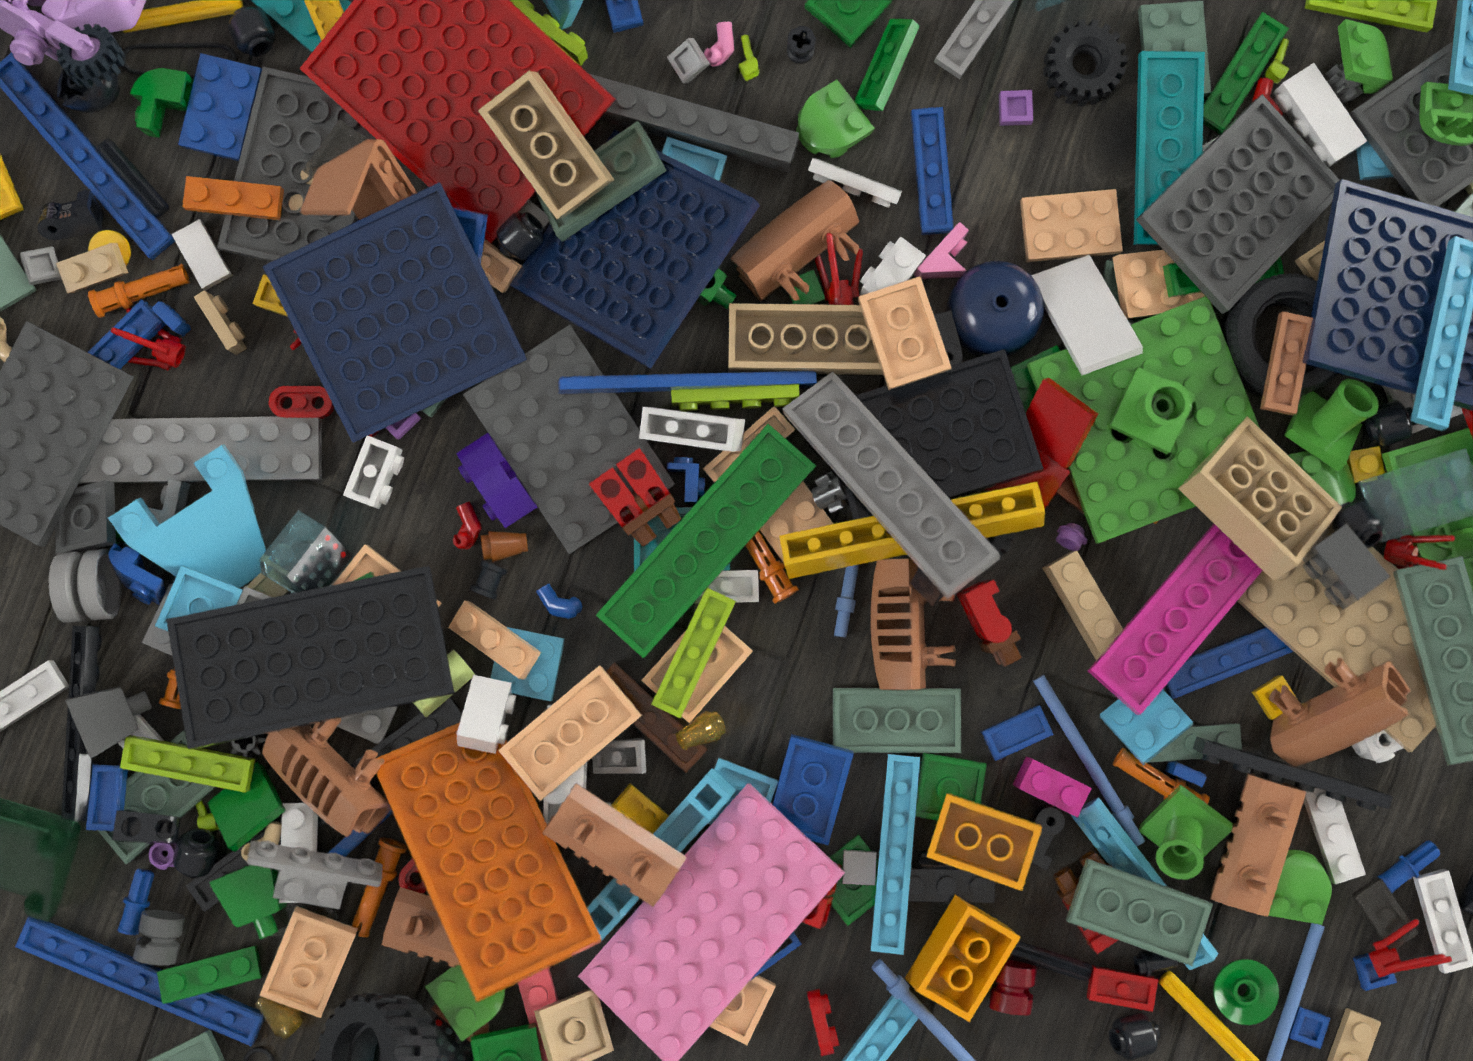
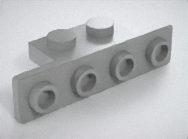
(312, 875)

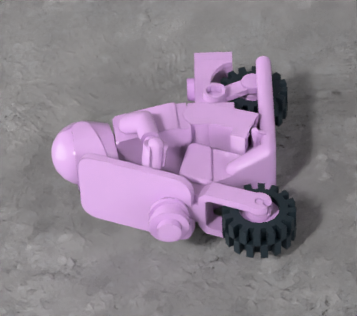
(72, 33)

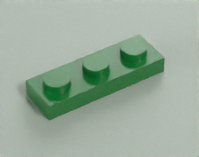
(886, 64)
(209, 974)

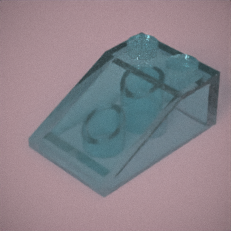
(1422, 494)

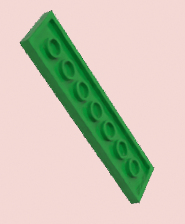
(706, 541)

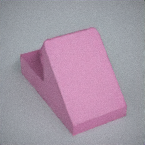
(939, 262)

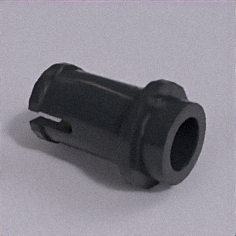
(1151, 962)

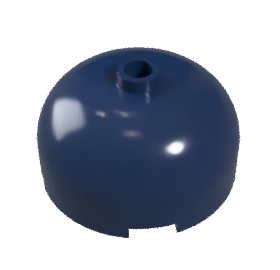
(984, 325)

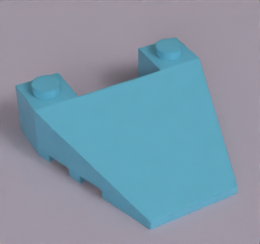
(209, 536)

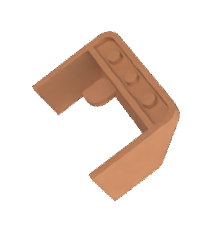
(358, 180)

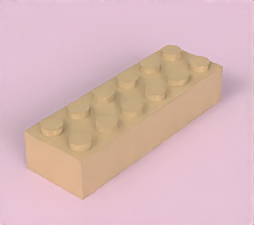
(800, 339)

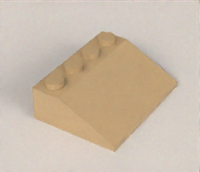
(1261, 499)

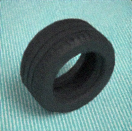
(1241, 320)

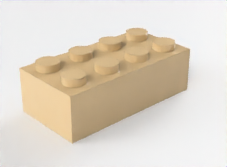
(546, 144)

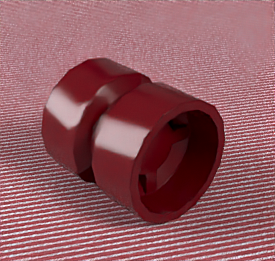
(1013, 987)

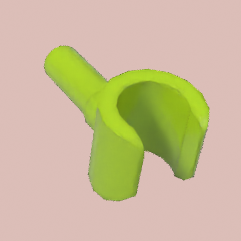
(749, 67)
(1277, 70)
(205, 820)

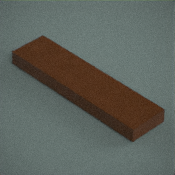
(656, 723)

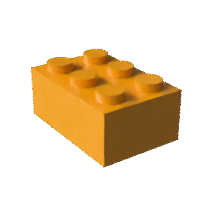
(984, 841)
(962, 958)

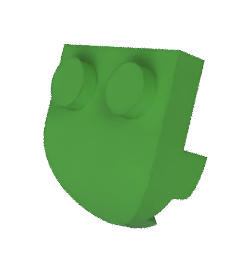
(1365, 55)
(1446, 114)
(832, 122)
(1337, 484)
(1302, 889)
(458, 1004)

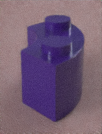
(495, 480)

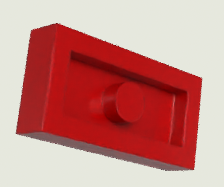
(1122, 988)

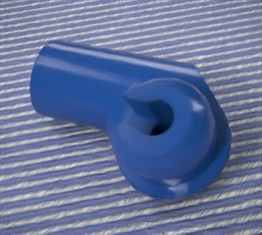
(559, 606)

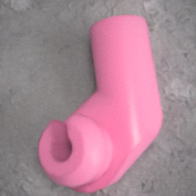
(723, 47)

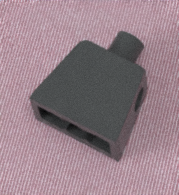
(106, 717)

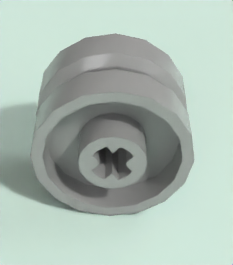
(84, 586)

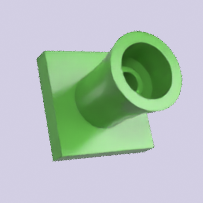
(1138, 413)
(1332, 426)
(1184, 832)

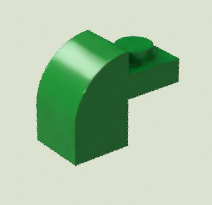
(156, 92)

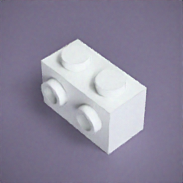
(897, 266)
(374, 472)
(485, 713)

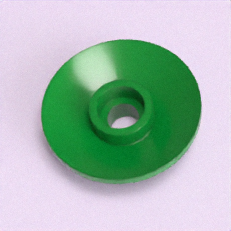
(1259, 998)

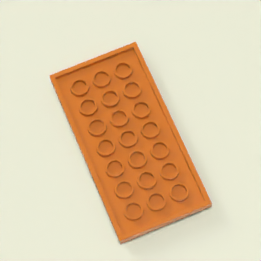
(485, 861)

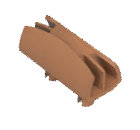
(795, 240)
(899, 628)
(1339, 716)
(327, 780)
(615, 844)
(1258, 845)
(417, 928)

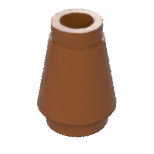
(502, 545)

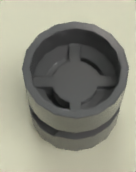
(159, 937)

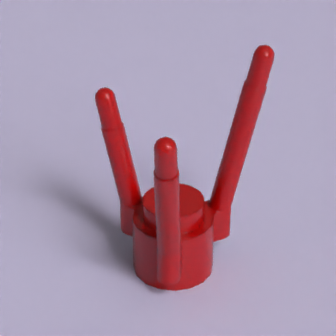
(839, 291)
(168, 351)
(1405, 555)
(1388, 961)

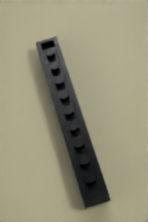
(416, 729)

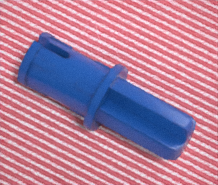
(1410, 865)
(136, 902)

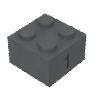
(1344, 567)

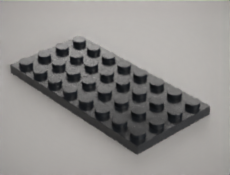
(309, 657)

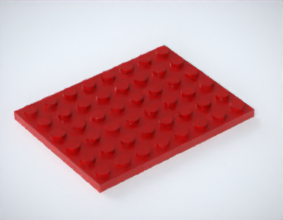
(424, 72)

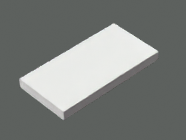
(1087, 315)

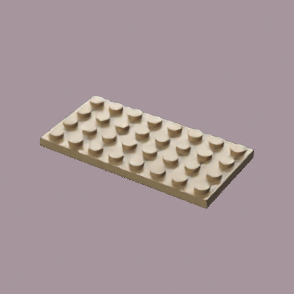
(1361, 634)

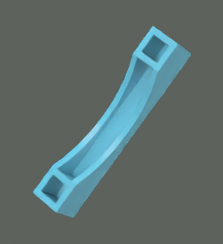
(677, 832)

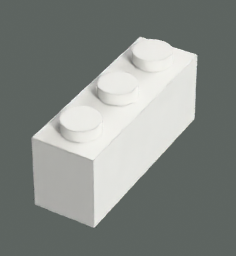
(1319, 115)
(692, 429)

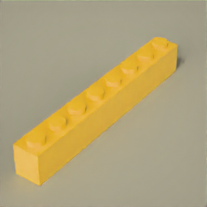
(868, 541)

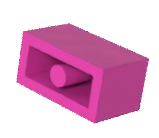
(1051, 786)

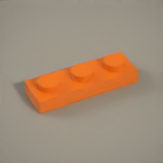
(233, 198)

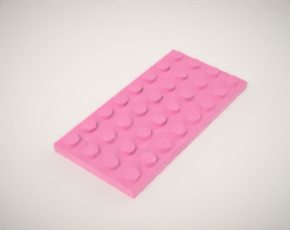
(713, 926)

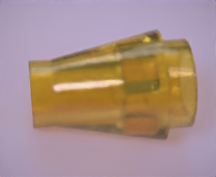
(702, 730)
(281, 1018)

